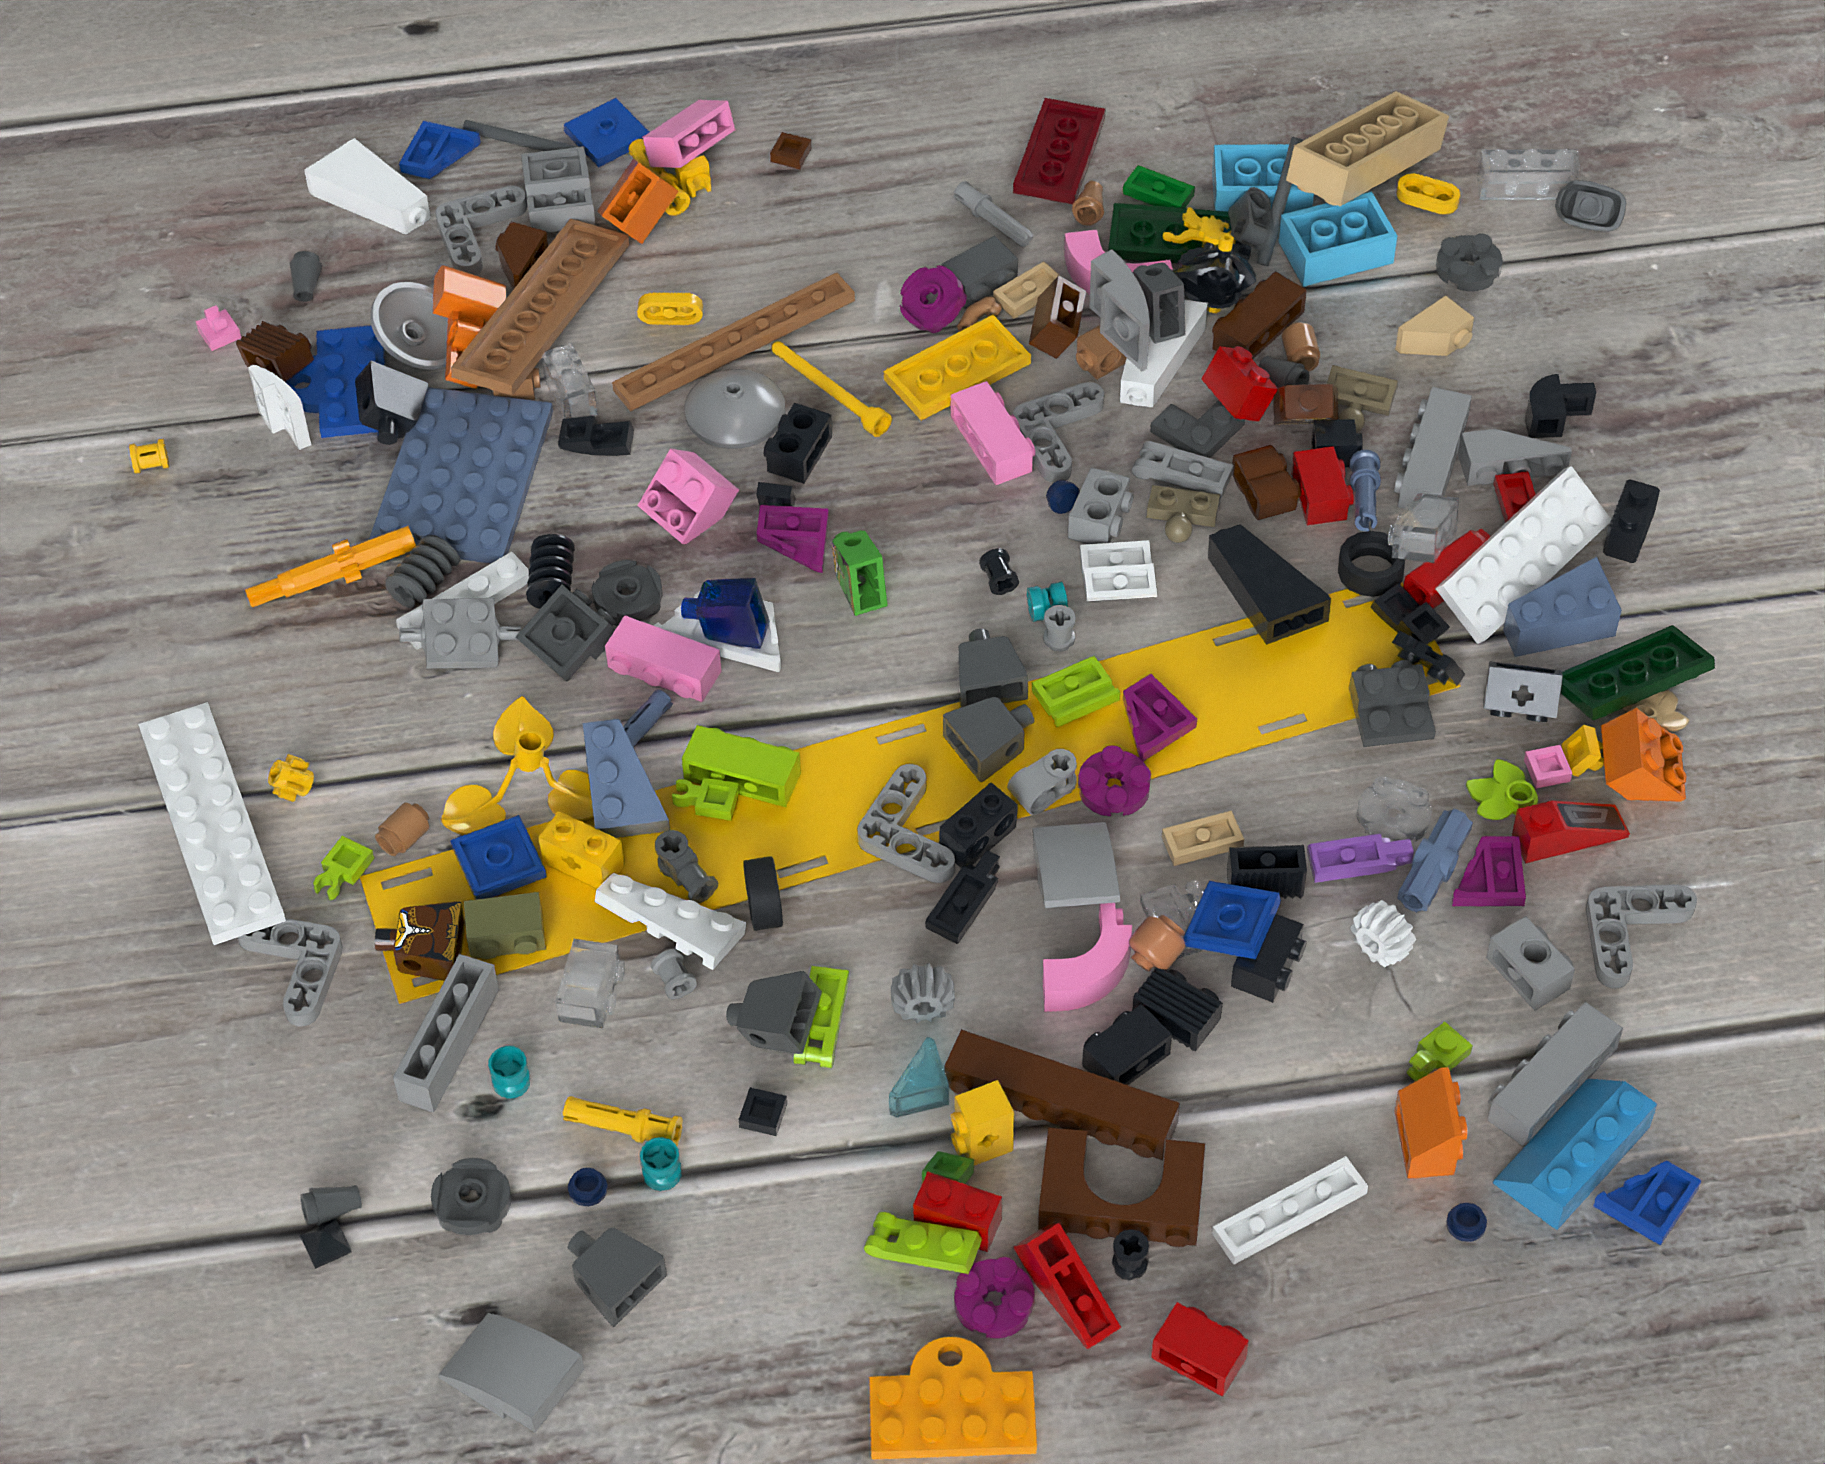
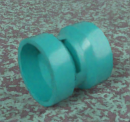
(1041, 599)
(509, 1072)
(654, 1157)

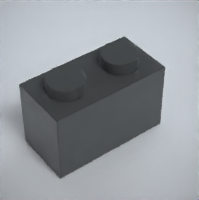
(983, 269)

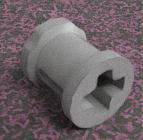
(1059, 625)
(673, 974)

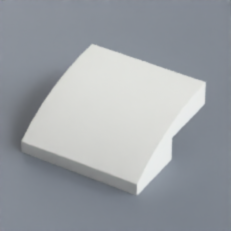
(279, 405)
(1118, 571)

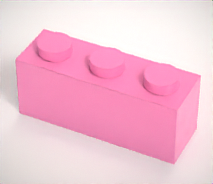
(689, 133)
(992, 432)
(663, 658)

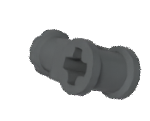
(682, 865)

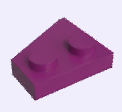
(795, 533)
(1155, 716)
(1493, 875)

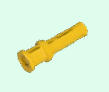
(682, 199)
(640, 1124)

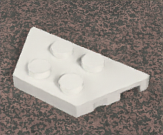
(766, 657)

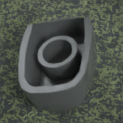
(1591, 206)

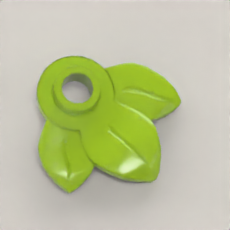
(1499, 794)

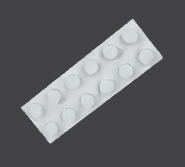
(1523, 553)

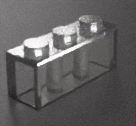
(1526, 173)
(1424, 527)

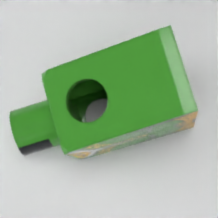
(854, 556)

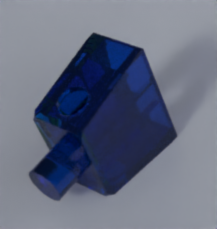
(729, 611)

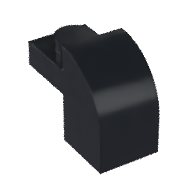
(1552, 402)

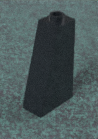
(1266, 586)

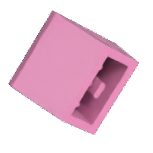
(687, 495)

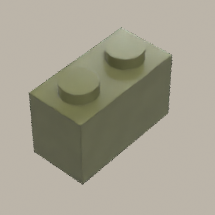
(504, 925)

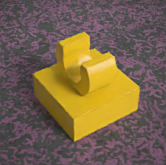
(694, 176)
(1583, 751)

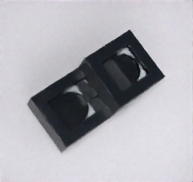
(588, 437)
(1406, 615)

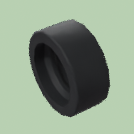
(1367, 582)
(763, 893)

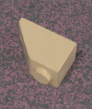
(1436, 330)

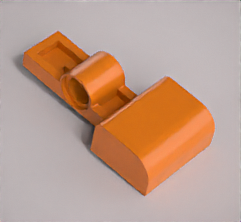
(468, 305)

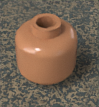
(1157, 943)

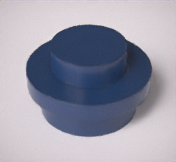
(1062, 496)
(587, 1187)
(1466, 1222)

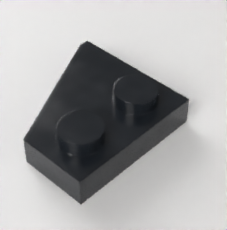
(1440, 667)

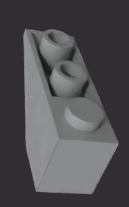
(1501, 452)

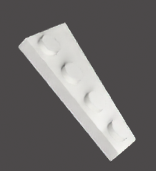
(681, 920)

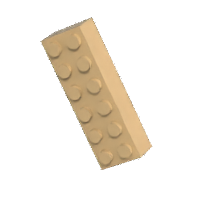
(1366, 148)

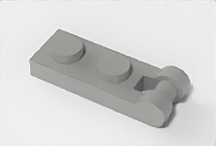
(1182, 468)

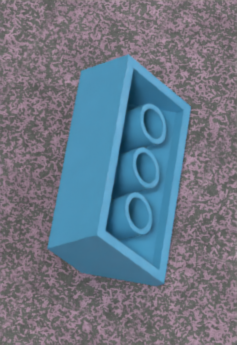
(1577, 1149)

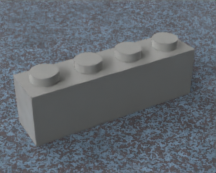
(1435, 445)
(446, 1033)
(1554, 1073)

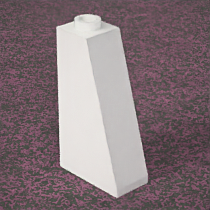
(368, 187)
(1164, 360)

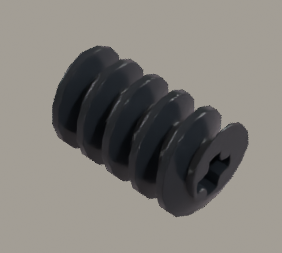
(549, 567)

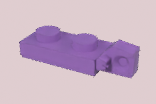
(1357, 857)

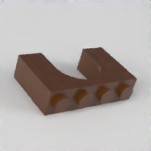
(1164, 1217)

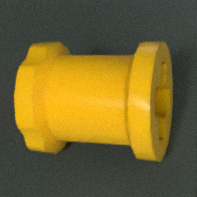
(149, 456)

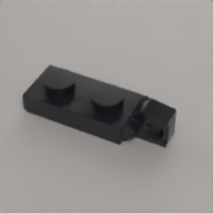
(964, 898)

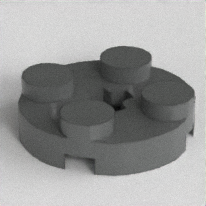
(1469, 248)
(627, 574)
(474, 1217)

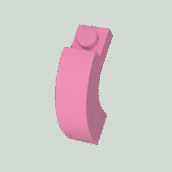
(1081, 249)
(1089, 977)

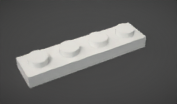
(493, 581)
(1289, 1210)

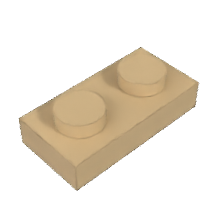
(1022, 292)
(1202, 838)

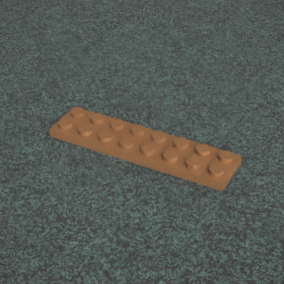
(540, 307)

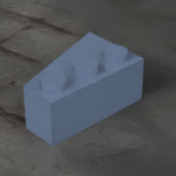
(1563, 612)
(619, 786)

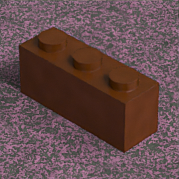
(1261, 315)

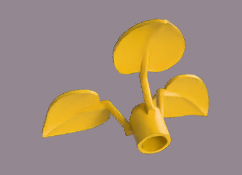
(525, 735)

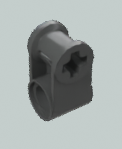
(1252, 219)

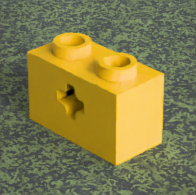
(580, 850)
(983, 1123)

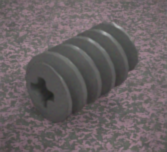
(422, 571)

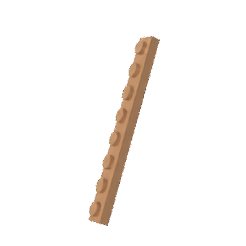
(733, 341)

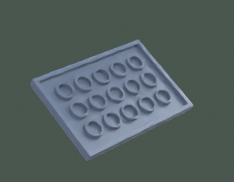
(466, 471)

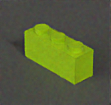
(759, 768)

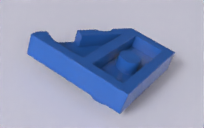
(436, 149)
(1651, 1200)

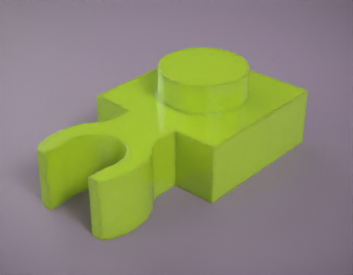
(711, 799)
(343, 863)

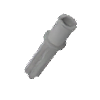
(982, 206)

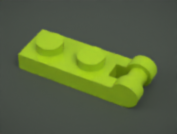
(827, 1016)
(923, 1243)

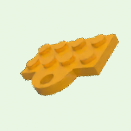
(952, 1407)

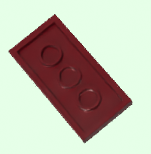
(1059, 151)

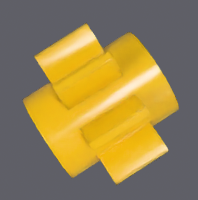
(290, 778)

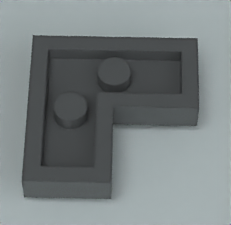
(1195, 435)

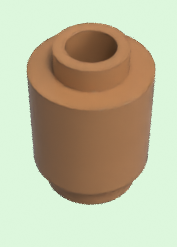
(1301, 345)
(402, 828)

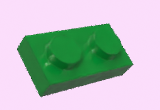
(1157, 189)

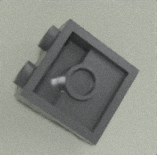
(567, 632)
(1391, 704)

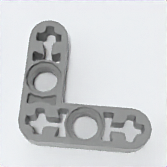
(466, 219)
(1043, 424)
(893, 833)
(1622, 913)
(308, 957)

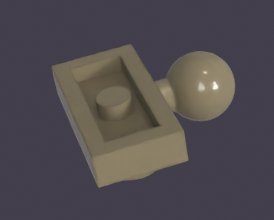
(1362, 392)
(1181, 510)

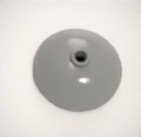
(408, 328)
(734, 408)

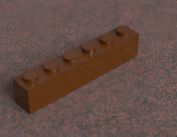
(1065, 1095)

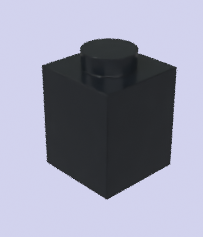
(1339, 434)

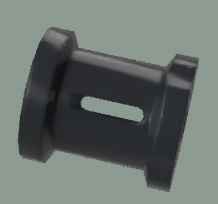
(999, 572)
(1130, 1254)

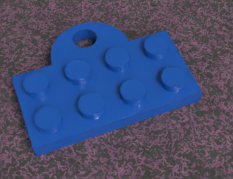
(332, 376)

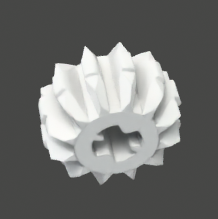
(1383, 933)

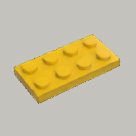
(956, 363)

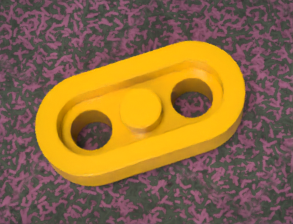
(1428, 193)
(670, 308)

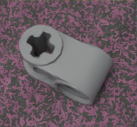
(1044, 781)

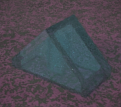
(921, 1085)

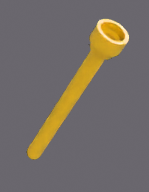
(874, 420)

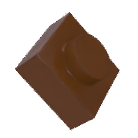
(790, 150)

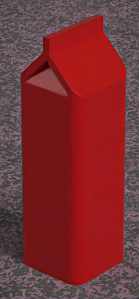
(1426, 577)

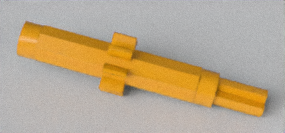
(344, 563)

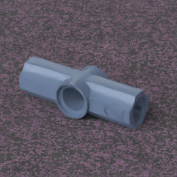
(1435, 860)

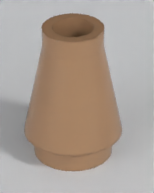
(1089, 205)

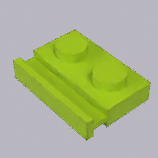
(1075, 691)

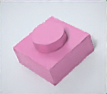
(1548, 766)

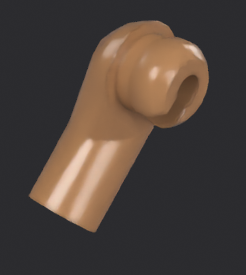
(975, 311)

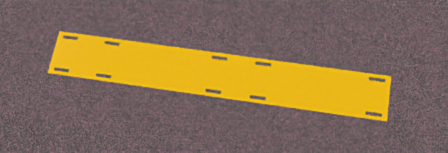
(1223, 686)

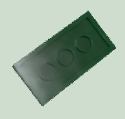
(1139, 230)
(1634, 672)

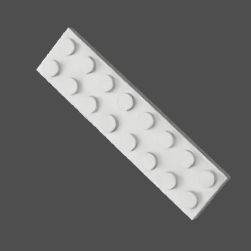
(211, 824)

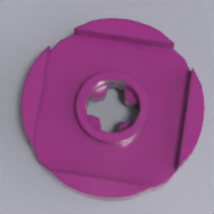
(943, 309)
(1114, 764)
(997, 1276)

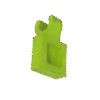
(1437, 1050)

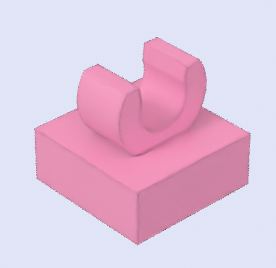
(217, 328)

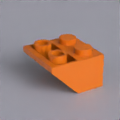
(637, 201)
(1643, 759)
(1430, 1125)

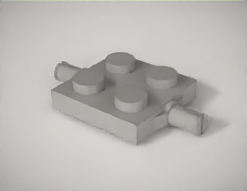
(459, 633)

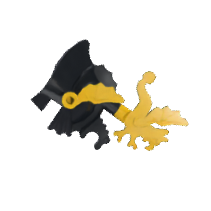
(1212, 271)

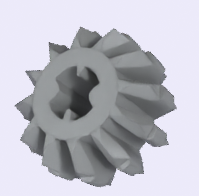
(922, 993)

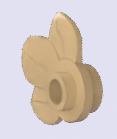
(1662, 709)

